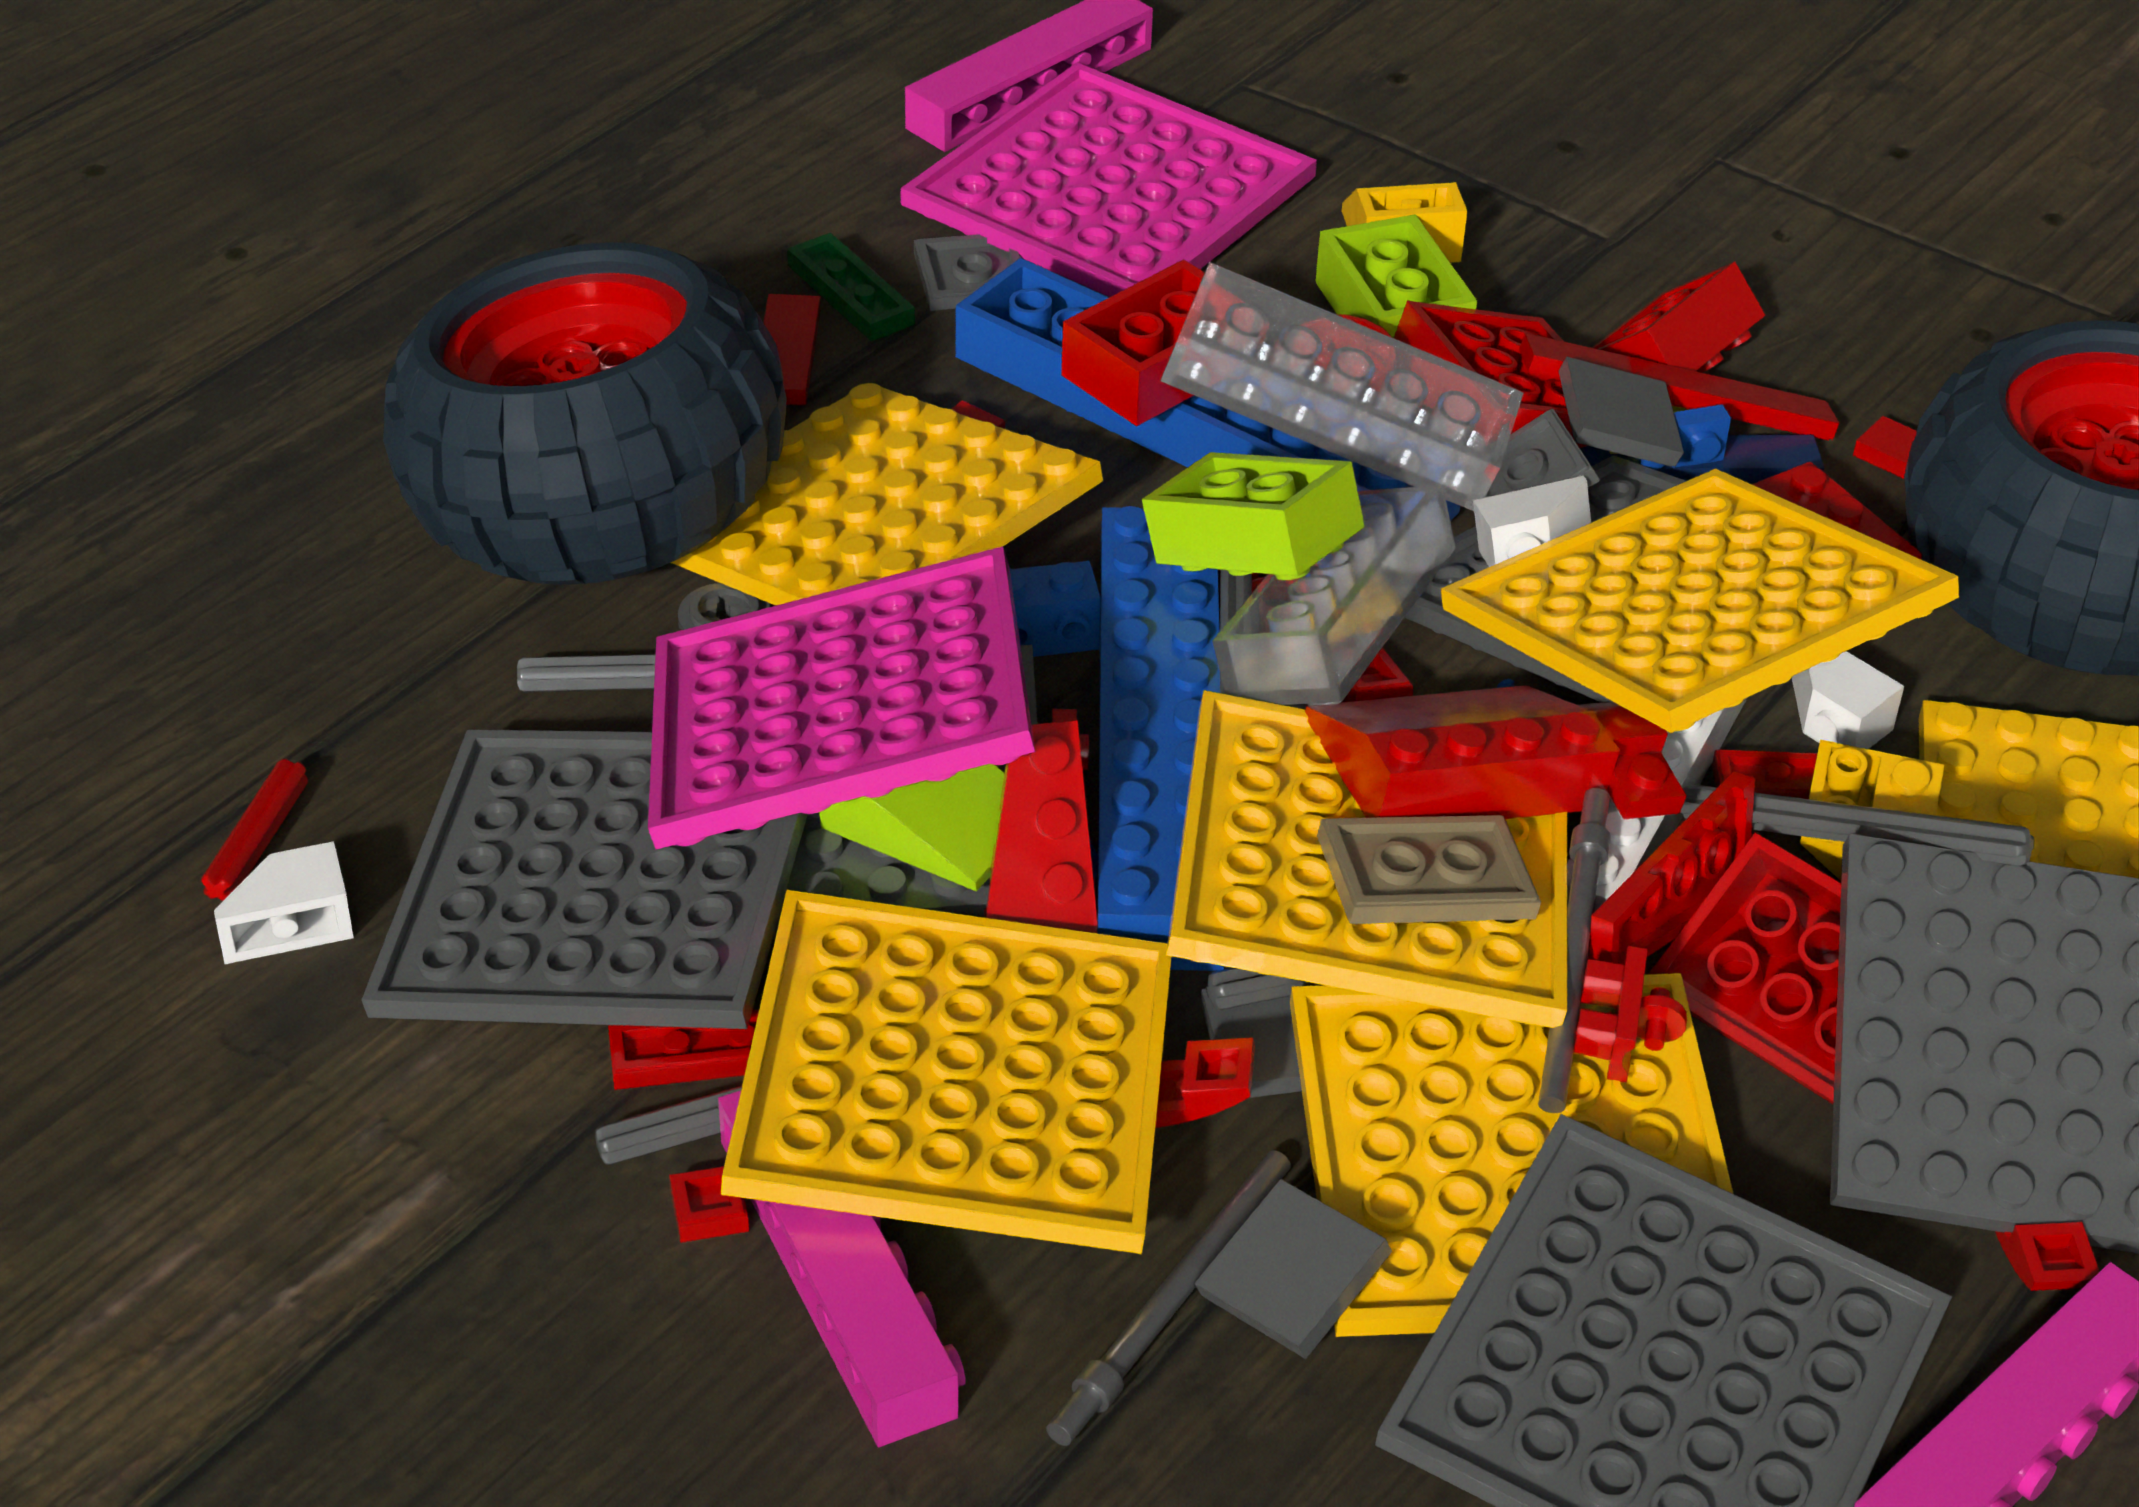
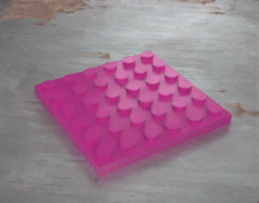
(1108, 182)
(836, 698)

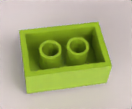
(1381, 266)
(1254, 514)

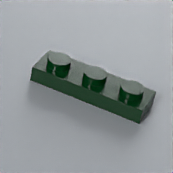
(851, 286)

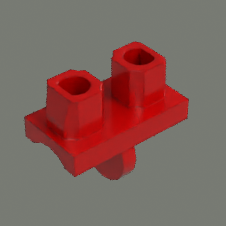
(1649, 1017)

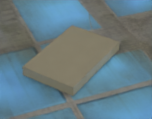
(1427, 869)

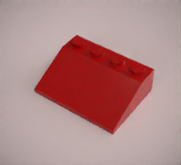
(1488, 346)
(1466, 753)
(1766, 962)

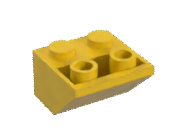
(1436, 206)
(1870, 780)

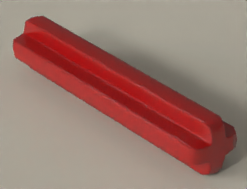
(255, 829)

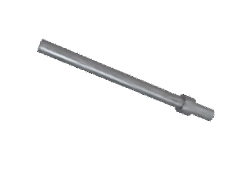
(1588, 850)
(1102, 1379)

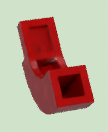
(1642, 777)

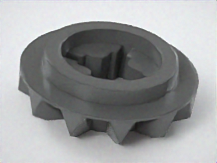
(706, 602)

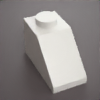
(1529, 517)
(1846, 701)
(285, 905)

